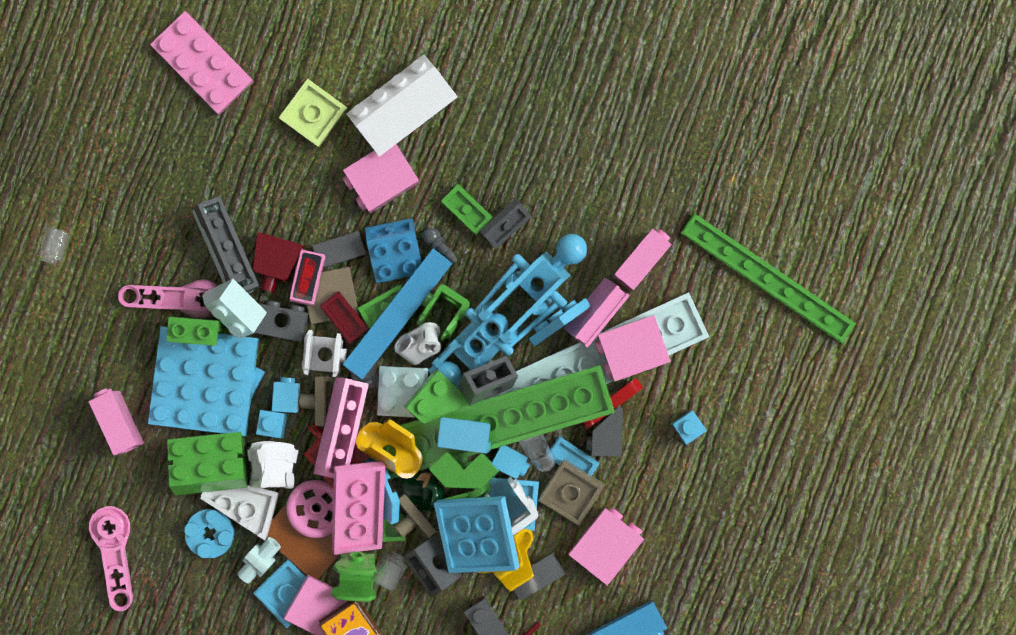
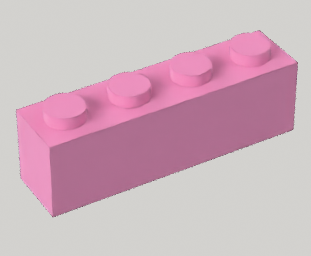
(340, 426)

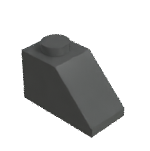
(607, 436)
(485, 618)

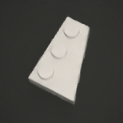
(247, 506)

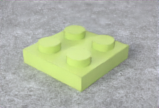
(313, 113)

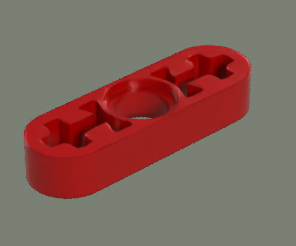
(618, 398)

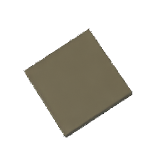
(331, 283)
(571, 492)

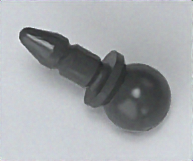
(432, 238)

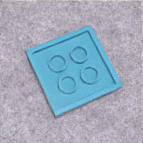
(476, 534)

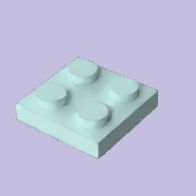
(397, 387)

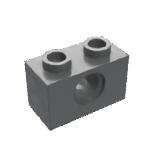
(296, 325)
(488, 380)
(421, 563)

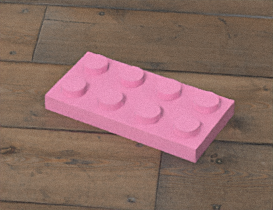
(202, 62)
(358, 507)

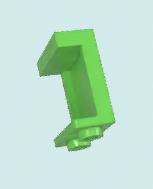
(194, 331)

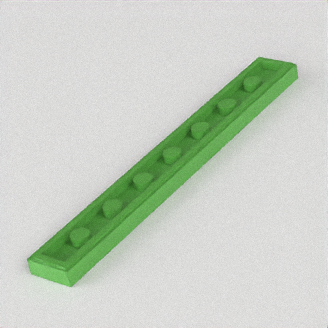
(768, 278)

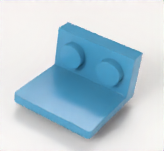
(393, 250)

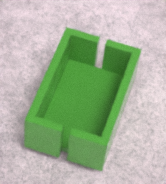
(207, 463)

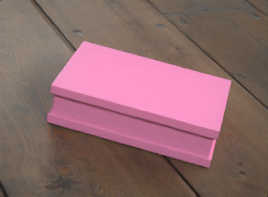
(604, 304)

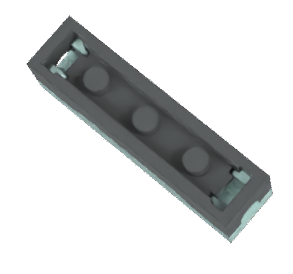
(224, 244)

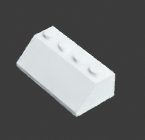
(401, 105)

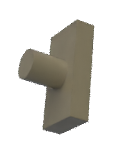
(320, 400)
(412, 519)

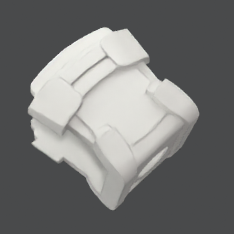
(311, 349)
(272, 464)
(526, 517)

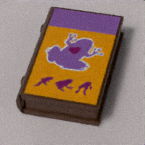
(349, 619)

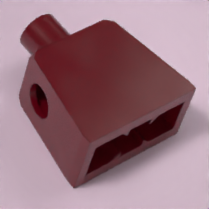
(275, 259)

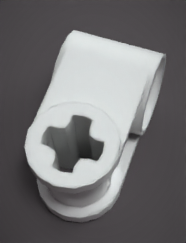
(419, 343)

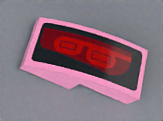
(307, 277)

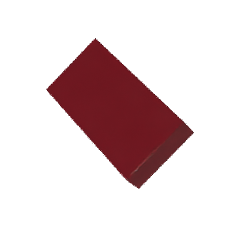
(344, 317)

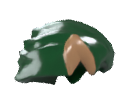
(423, 490)

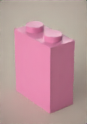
(380, 178)
(642, 259)
(632, 348)
(115, 421)
(606, 545)

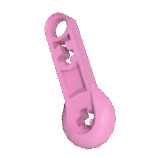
(173, 298)
(113, 550)

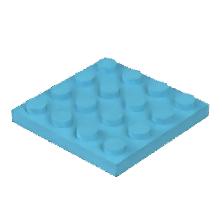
(204, 384)

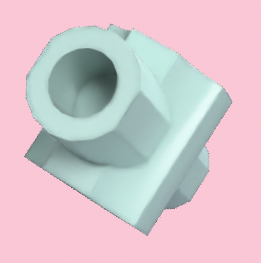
(259, 560)

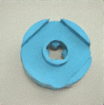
(205, 546)

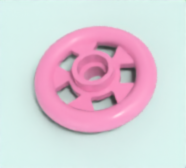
(297, 498)

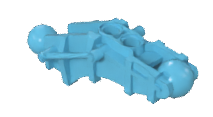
(570, 250)

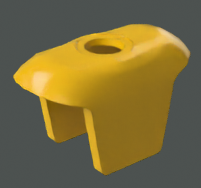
(376, 436)
(513, 579)

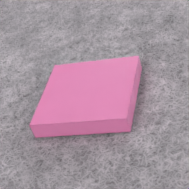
(312, 604)

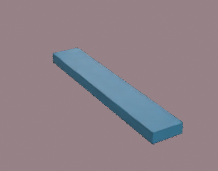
(397, 314)

